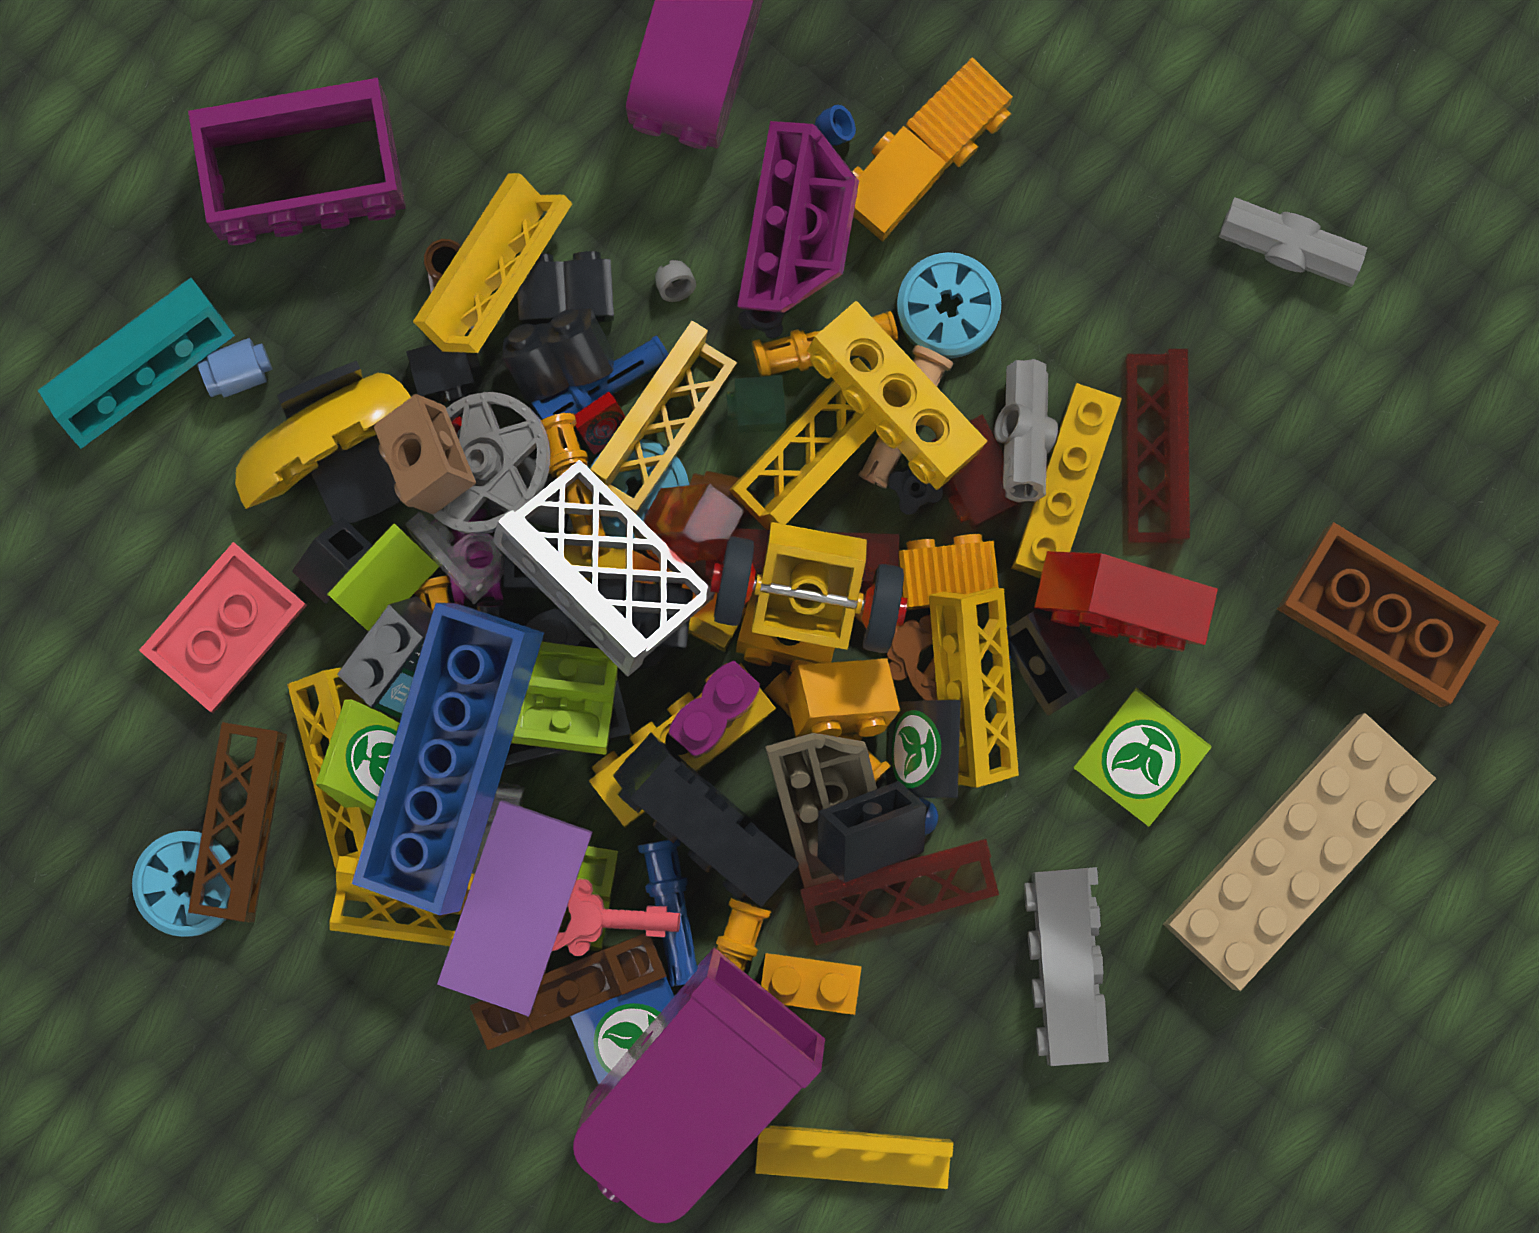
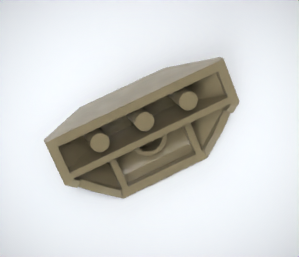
(810, 777)

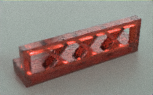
(1175, 447)
(894, 874)

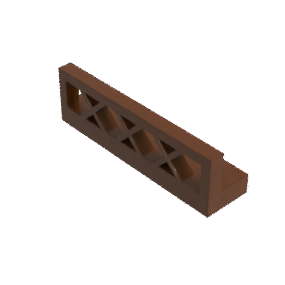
(256, 823)

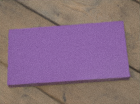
(515, 908)

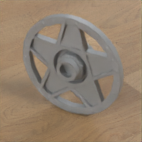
(494, 460)

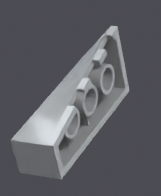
(1068, 966)

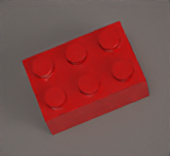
(1125, 600)

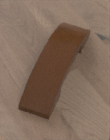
(574, 989)

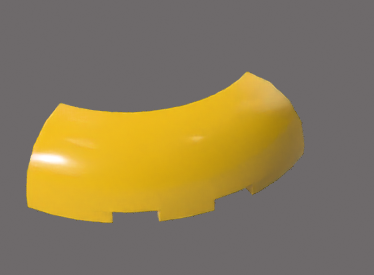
(313, 434)

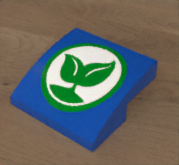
(615, 1025)

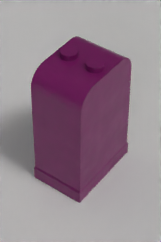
(691, 68)
(694, 1091)

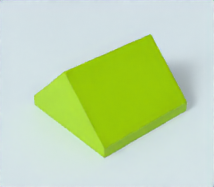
(384, 575)

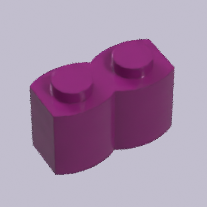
(724, 699)

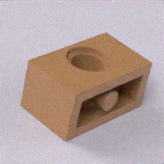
(424, 454)

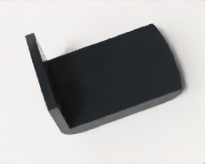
(353, 480)

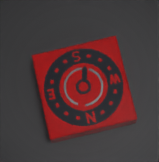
(599, 422)

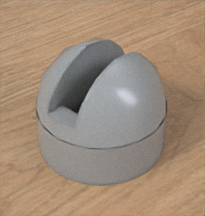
(680, 289)

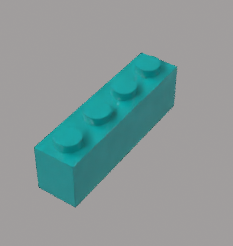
(135, 363)

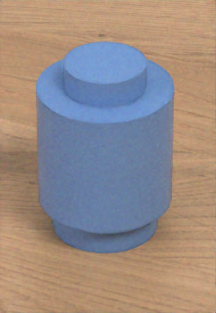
(234, 368)

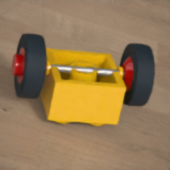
(809, 589)

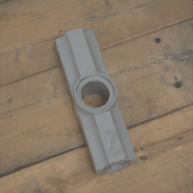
(1293, 242)
(1025, 430)

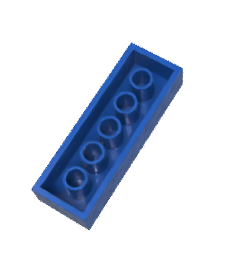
(447, 758)

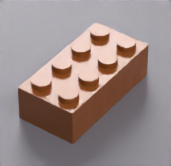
(1388, 615)

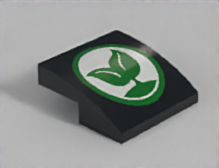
(926, 748)

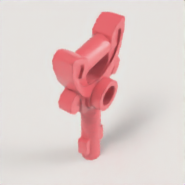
(590, 918)

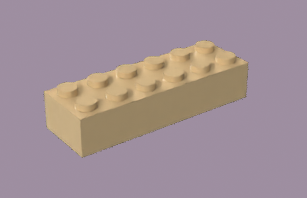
(1299, 851)

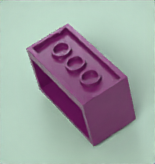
(288, 116)

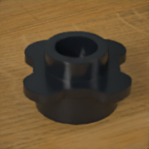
(770, 324)
(910, 500)

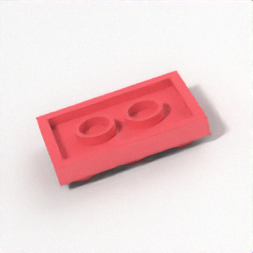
(223, 627)

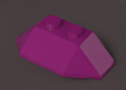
(798, 219)

